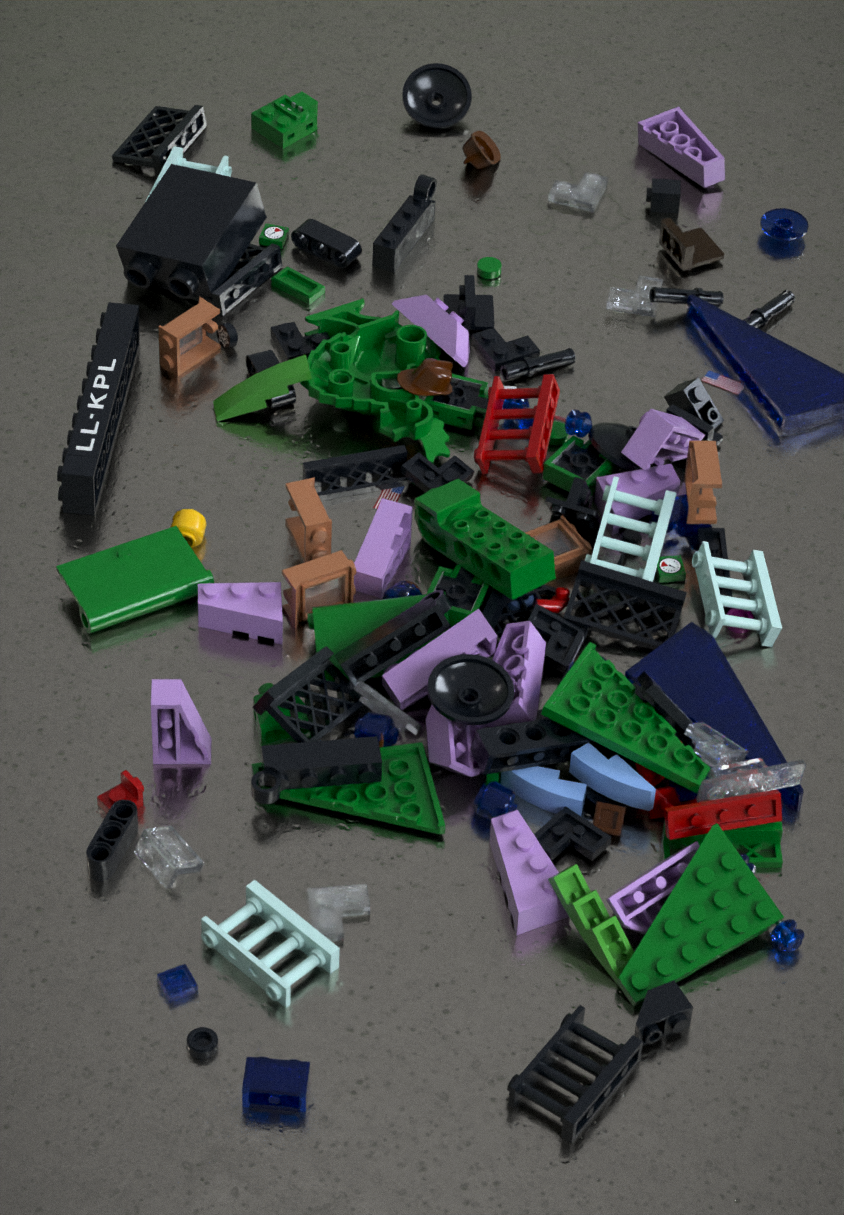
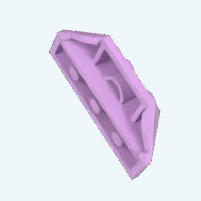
(440, 326)
(451, 744)
(643, 897)

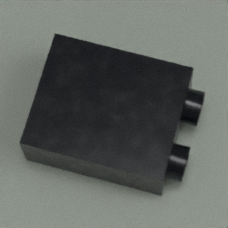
(191, 232)

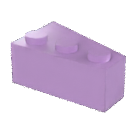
(660, 438)
(383, 548)
(242, 608)
(177, 726)

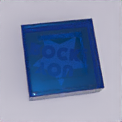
(177, 983)

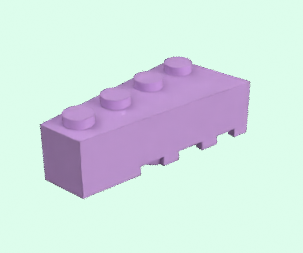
(682, 146)
(522, 656)
(409, 679)
(524, 873)

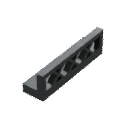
(355, 469)

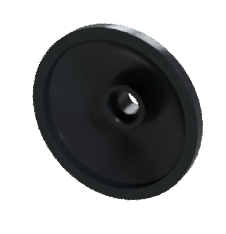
(439, 84)
(610, 441)
(473, 680)

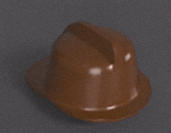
(481, 150)
(428, 379)

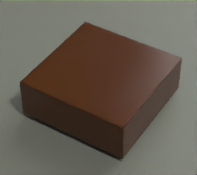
(609, 818)

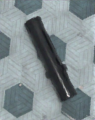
(680, 296)
(760, 316)
(527, 366)

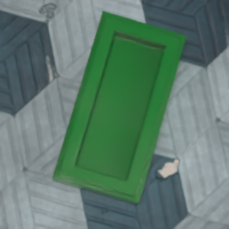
(298, 285)

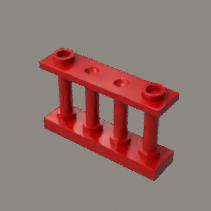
(538, 434)
(697, 818)

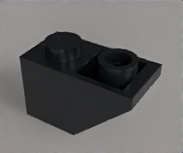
(694, 399)
(663, 1013)

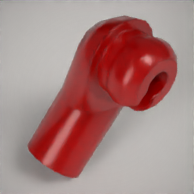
(557, 602)

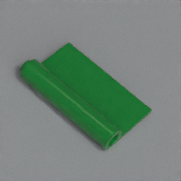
(134, 579)
(346, 623)

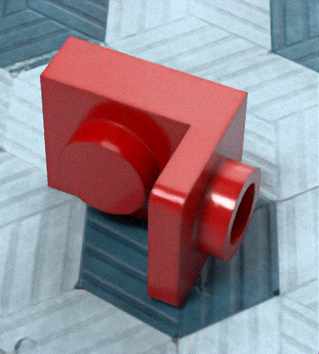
(129, 789)

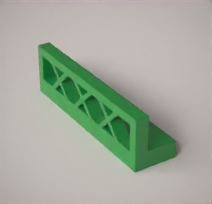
(747, 839)

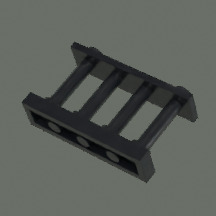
(591, 1096)

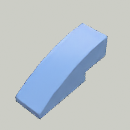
(611, 777)
(545, 790)

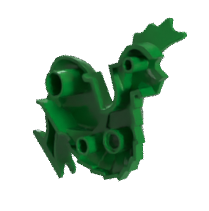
(361, 369)

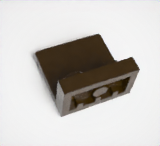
(690, 247)

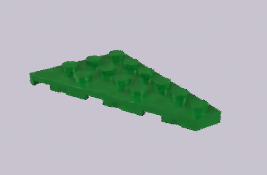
(606, 709)
(401, 798)
(705, 917)

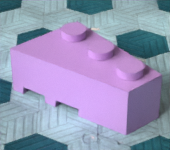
(643, 483)

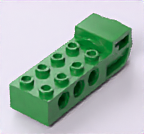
(482, 540)

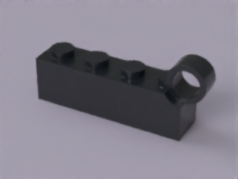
(406, 226)
(395, 638)
(316, 765)

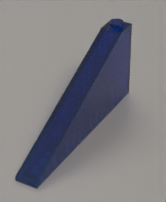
(783, 381)
(708, 691)

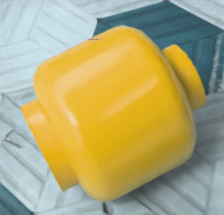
(191, 525)

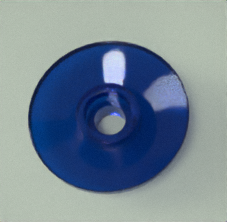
(784, 224)

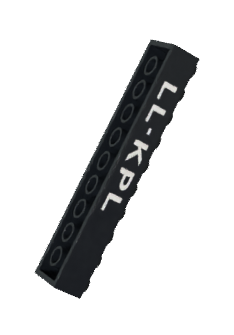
(99, 409)

